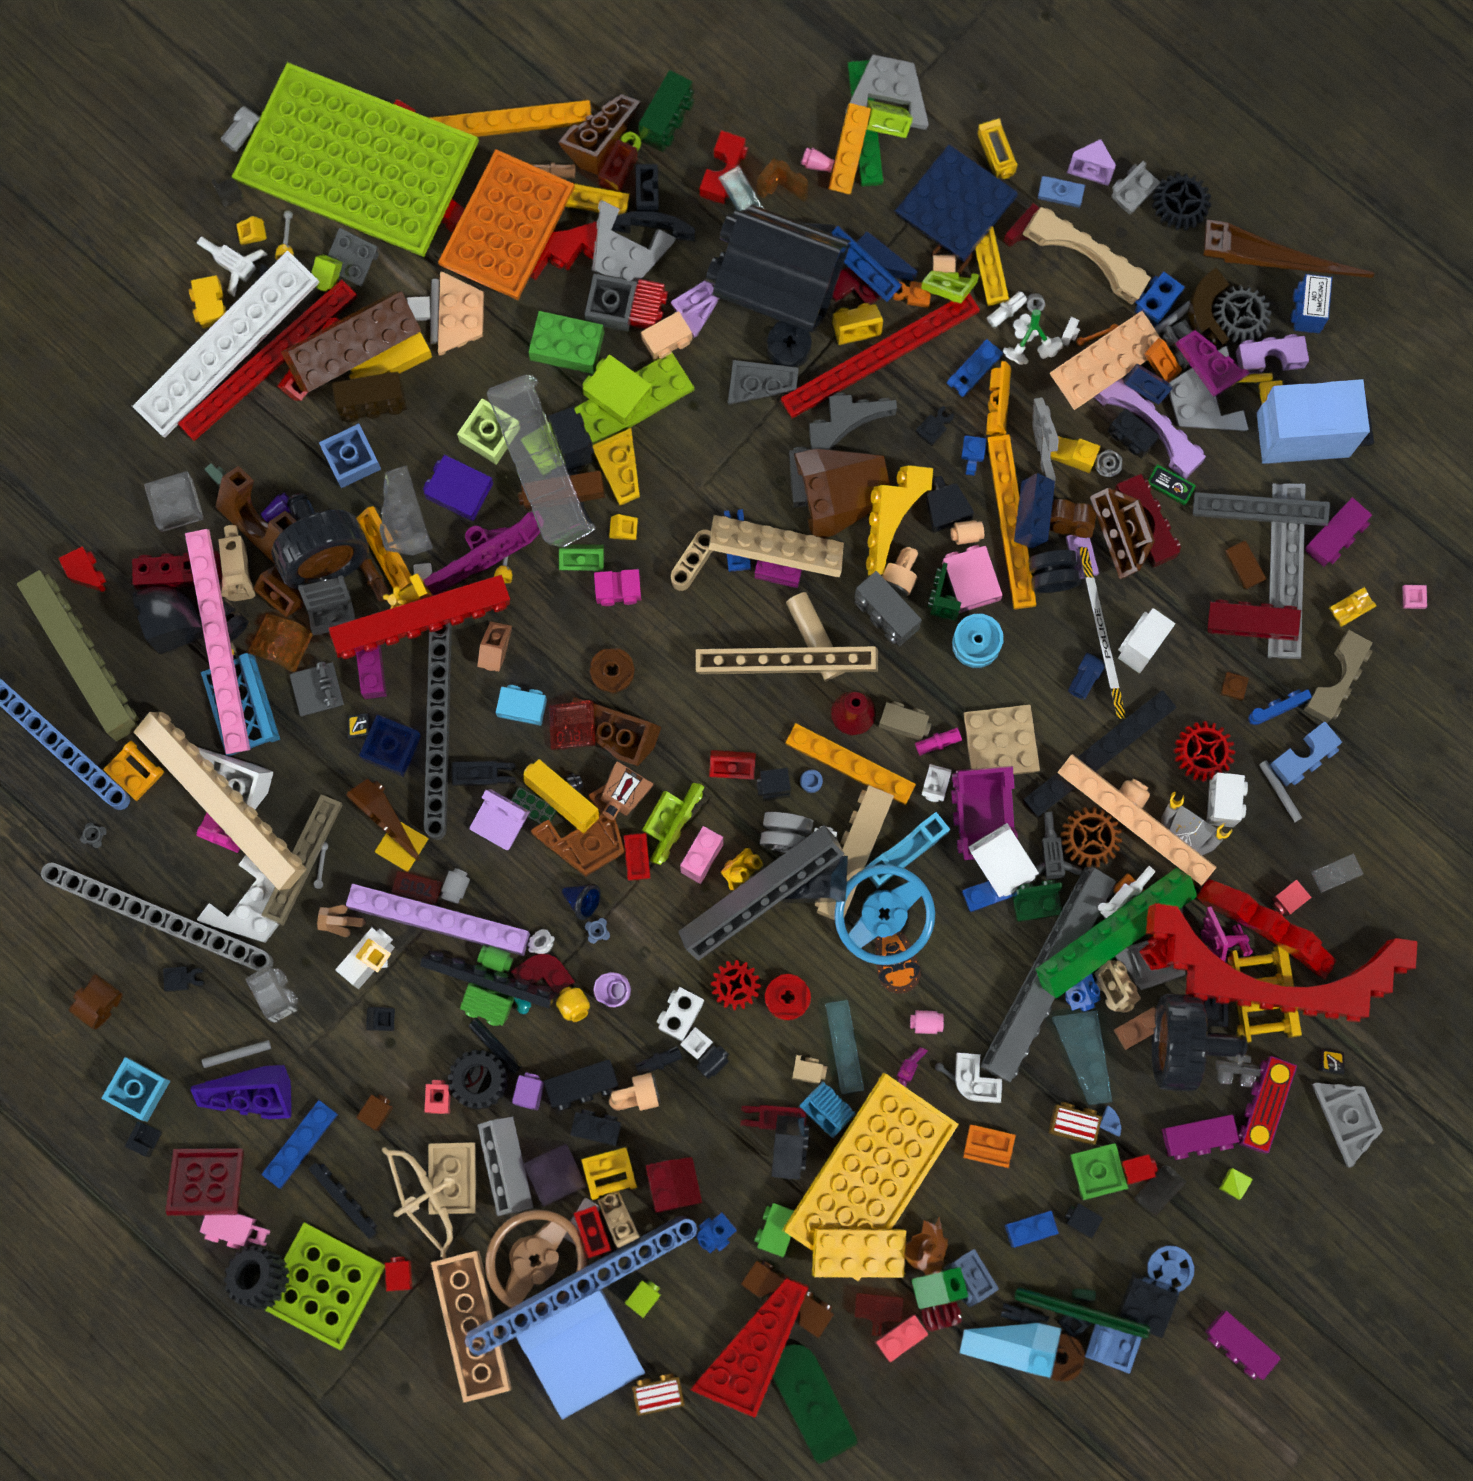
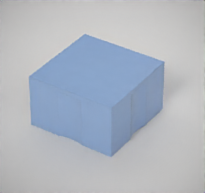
(1312, 421)

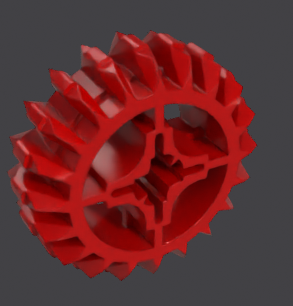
(1198, 743)

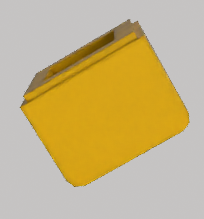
(251, 230)
(623, 527)
(373, 955)

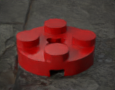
(797, 988)

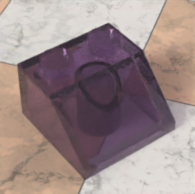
(554, 1175)

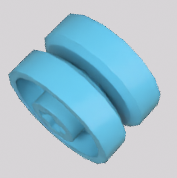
(990, 640)

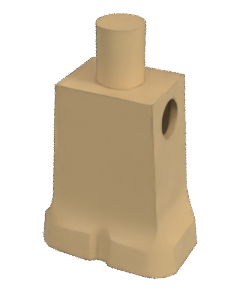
(235, 568)

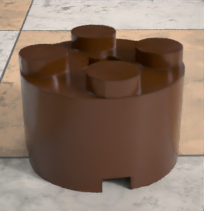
(95, 1002)

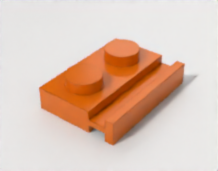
(989, 1146)

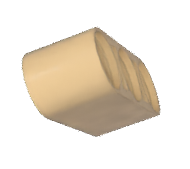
(687, 569)

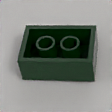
(666, 111)

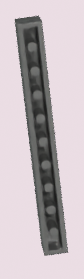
(1032, 1001)

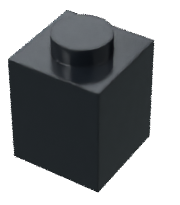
(1083, 1220)

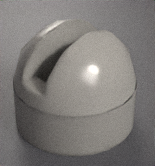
(1039, 302)

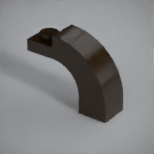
(1200, 305)

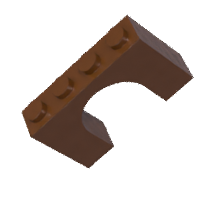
(236, 505)

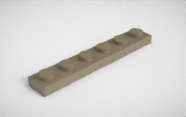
(307, 850)

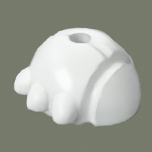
(540, 942)

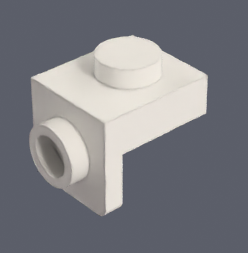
(936, 783)

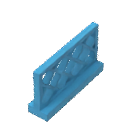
(255, 694)

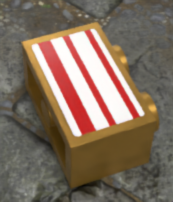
(1075, 1124)
(658, 1395)

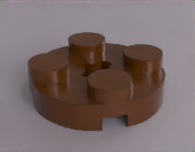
(613, 683)
(1074, 1359)

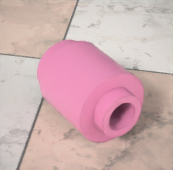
(927, 1022)

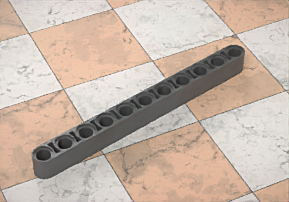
(437, 728)

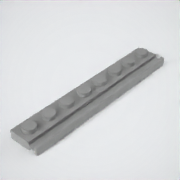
(1287, 569)

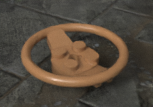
(542, 1243)

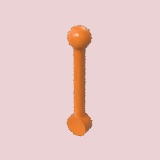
(1080, 341)

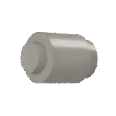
(455, 886)

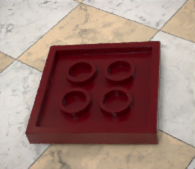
(205, 1182)

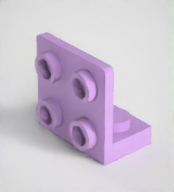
(499, 819)

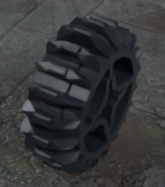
(1164, 201)

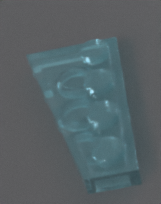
(1084, 1046)

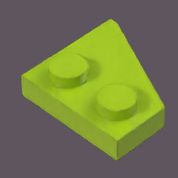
(949, 285)

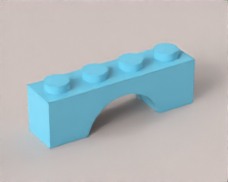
(911, 847)

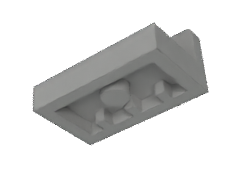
(1134, 188)

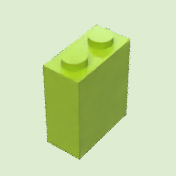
(616, 389)

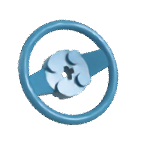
(871, 925)

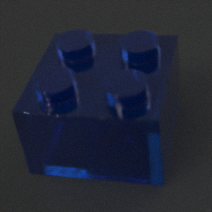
(390, 745)

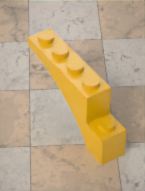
(888, 509)

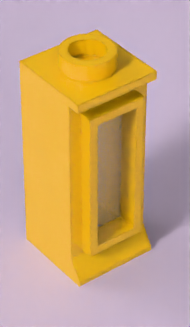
(997, 149)

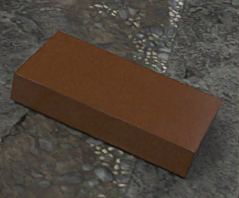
(1245, 565)

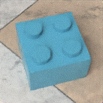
(135, 1089)

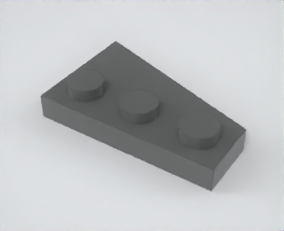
(760, 380)

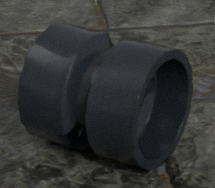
(235, 621)

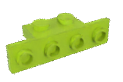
(668, 820)

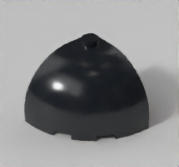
(167, 618)

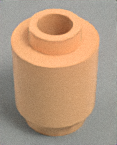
(967, 532)

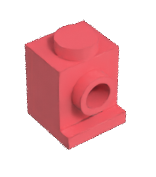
(431, 1104)

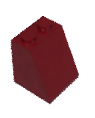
(673, 1184)

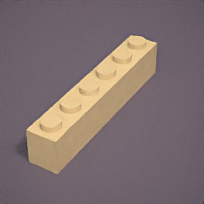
(860, 839)

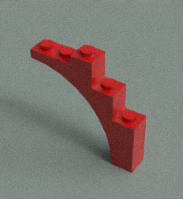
(1270, 924)

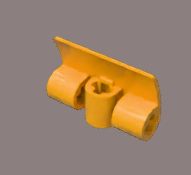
(1000, 387)

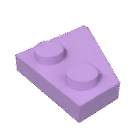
(696, 306)

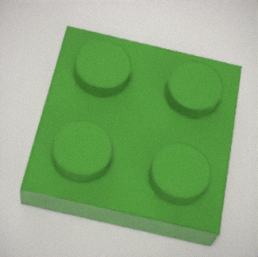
(1098, 1171)

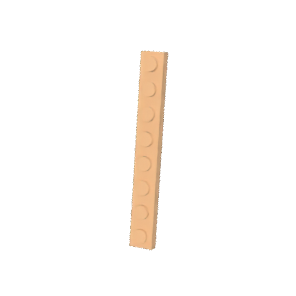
(1137, 819)

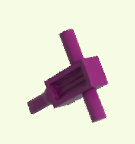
(909, 1067)

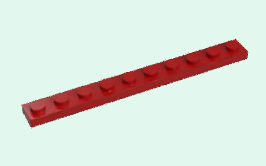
(878, 355)
(266, 361)

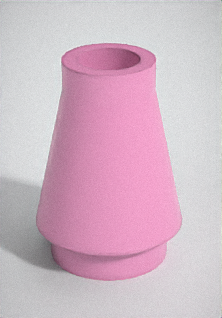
(816, 160)

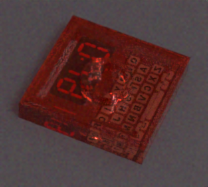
(572, 725)

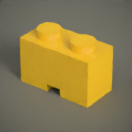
(208, 299)

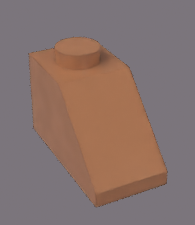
(494, 646)

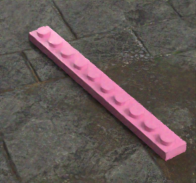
(217, 641)

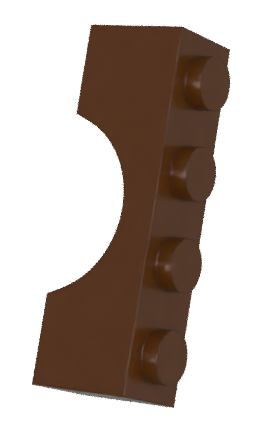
(813, 1315)

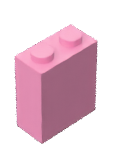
(972, 578)
(701, 855)

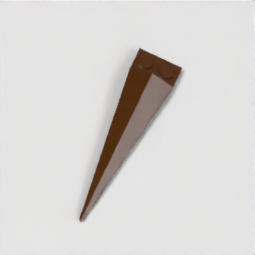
(1243, 247)

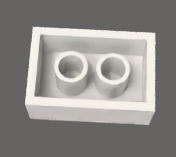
(1144, 639)

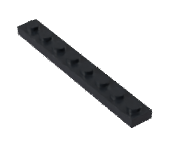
(1103, 751)

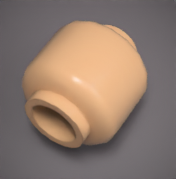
(1135, 792)

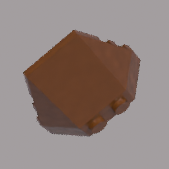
(839, 487)

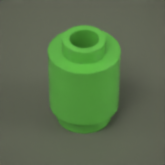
(495, 958)

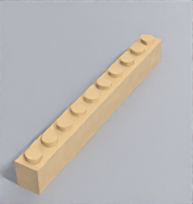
(220, 800)

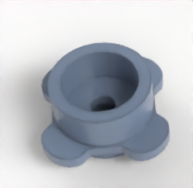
(592, 926)

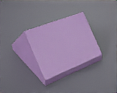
(1093, 163)

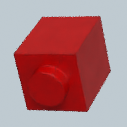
(1139, 1169)
(398, 1274)

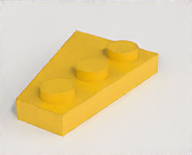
(618, 465)

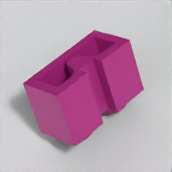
(617, 587)

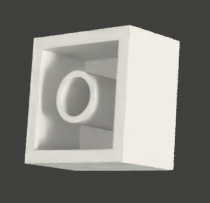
(1226, 799)

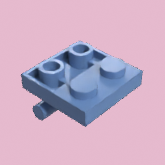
(1113, 1348)

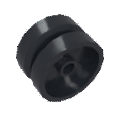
(1054, 571)

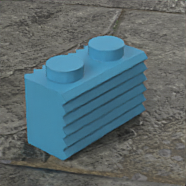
(827, 1109)

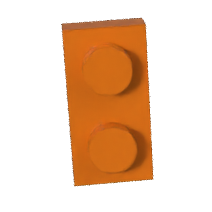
(1163, 360)

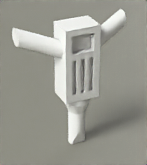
(239, 266)
(1126, 893)

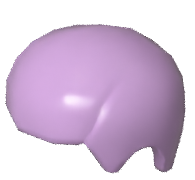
(612, 989)

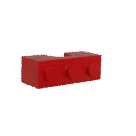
(730, 150)

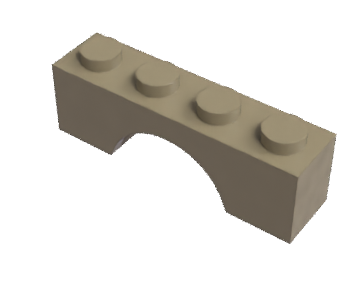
(1351, 653)

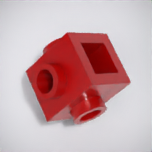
(1155, 953)

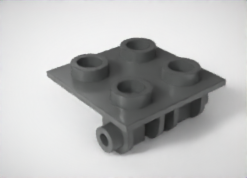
(355, 254)
(316, 689)

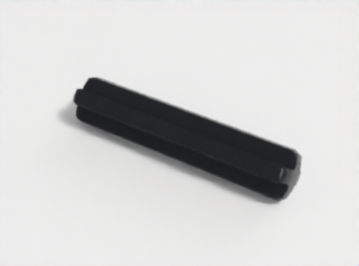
(495, 1045)

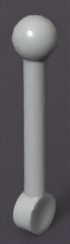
(318, 883)

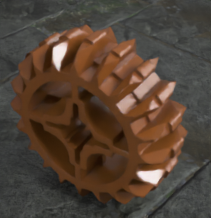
(1098, 844)

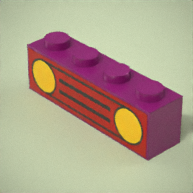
(1266, 1105)

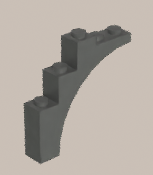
(825, 435)

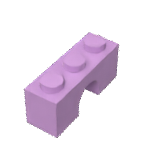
(1290, 351)

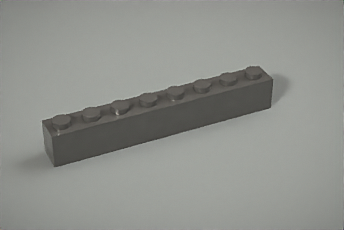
(761, 892)

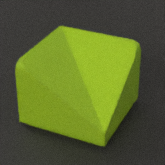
(1235, 1183)

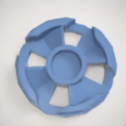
(1170, 1268)

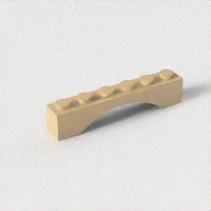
(1124, 278)

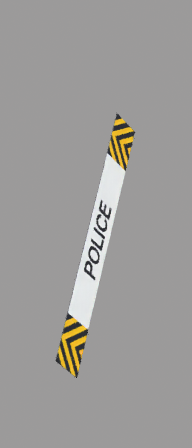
(1102, 633)

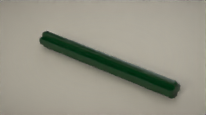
(1083, 1313)

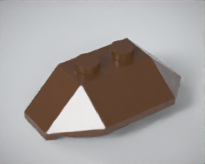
(1124, 529)

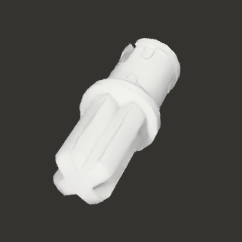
(1007, 309)

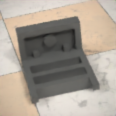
(327, 604)

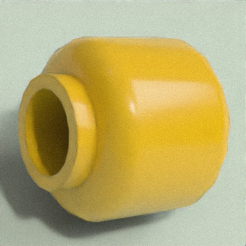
(573, 1004)

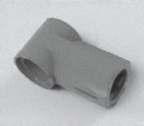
(244, 125)

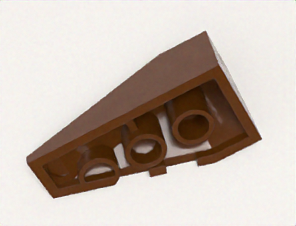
(595, 138)
(624, 735)
(375, 804)

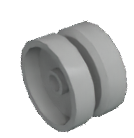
(785, 832)

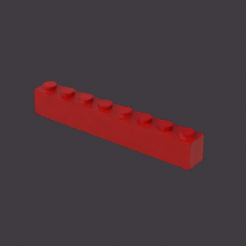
(419, 616)

